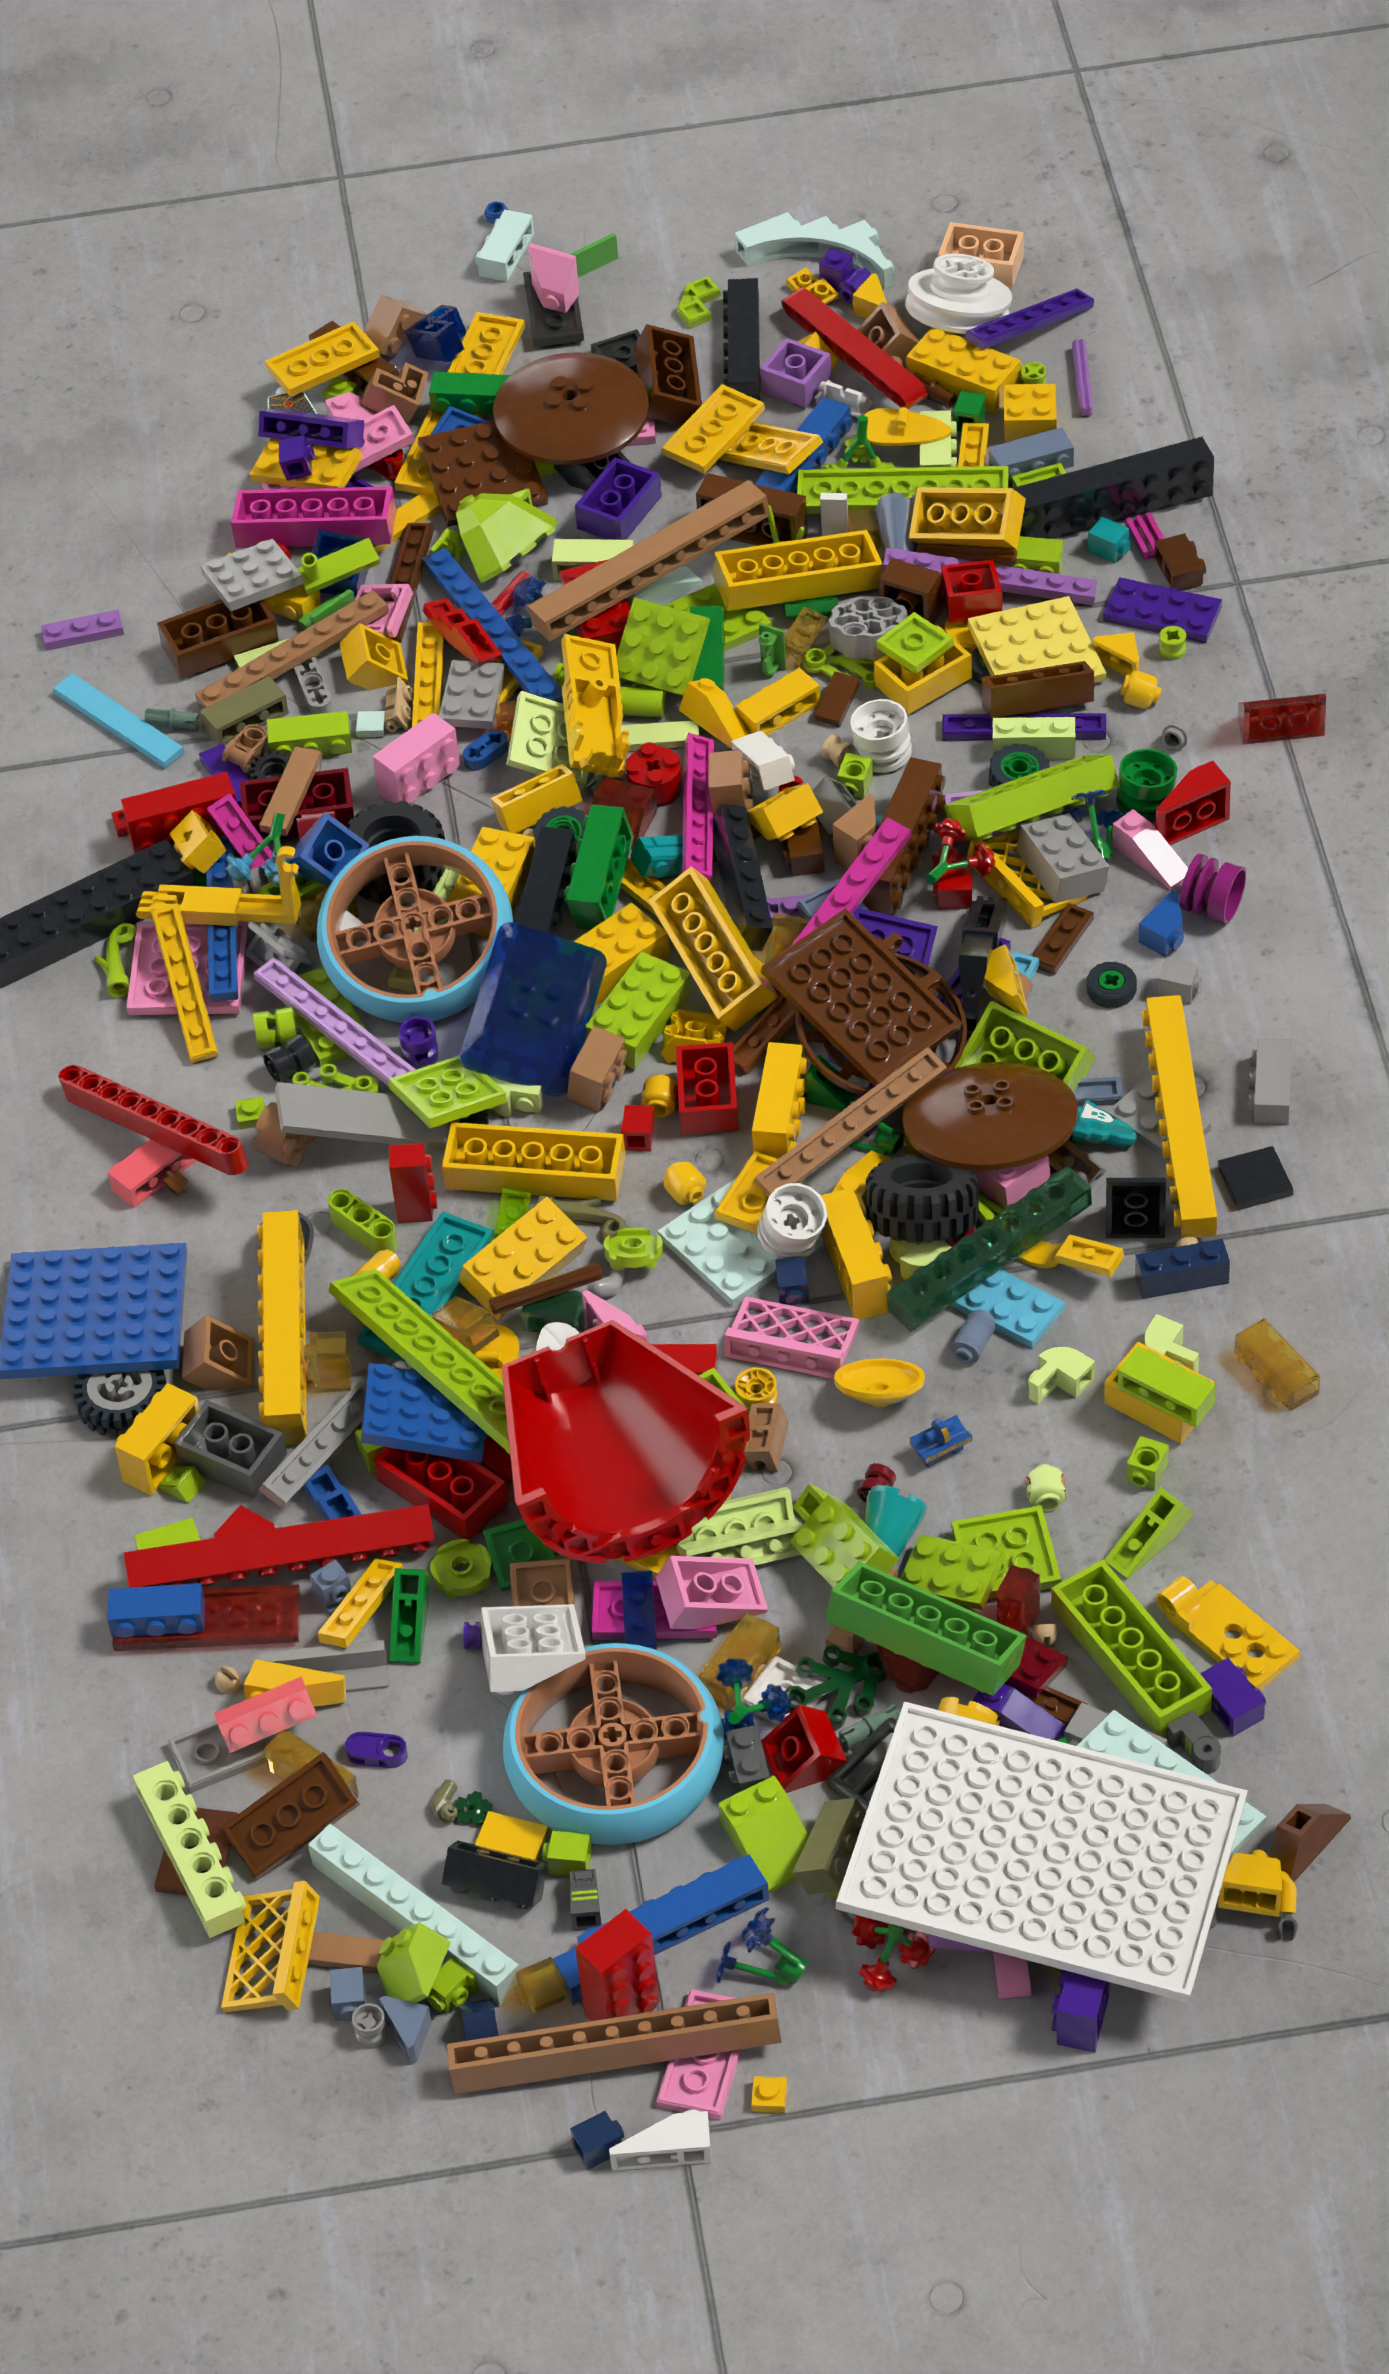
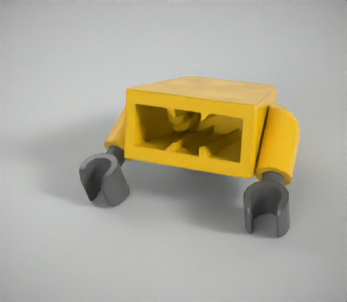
(1260, 1887)

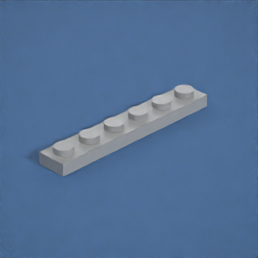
(316, 1448)

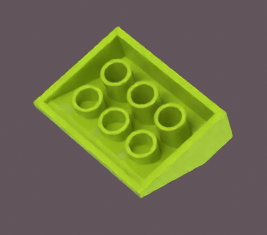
(1016, 1039)

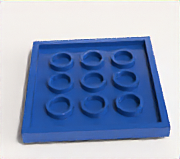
(414, 1416)

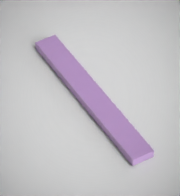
(331, 1021)

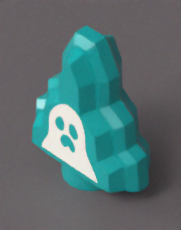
(1099, 1126)

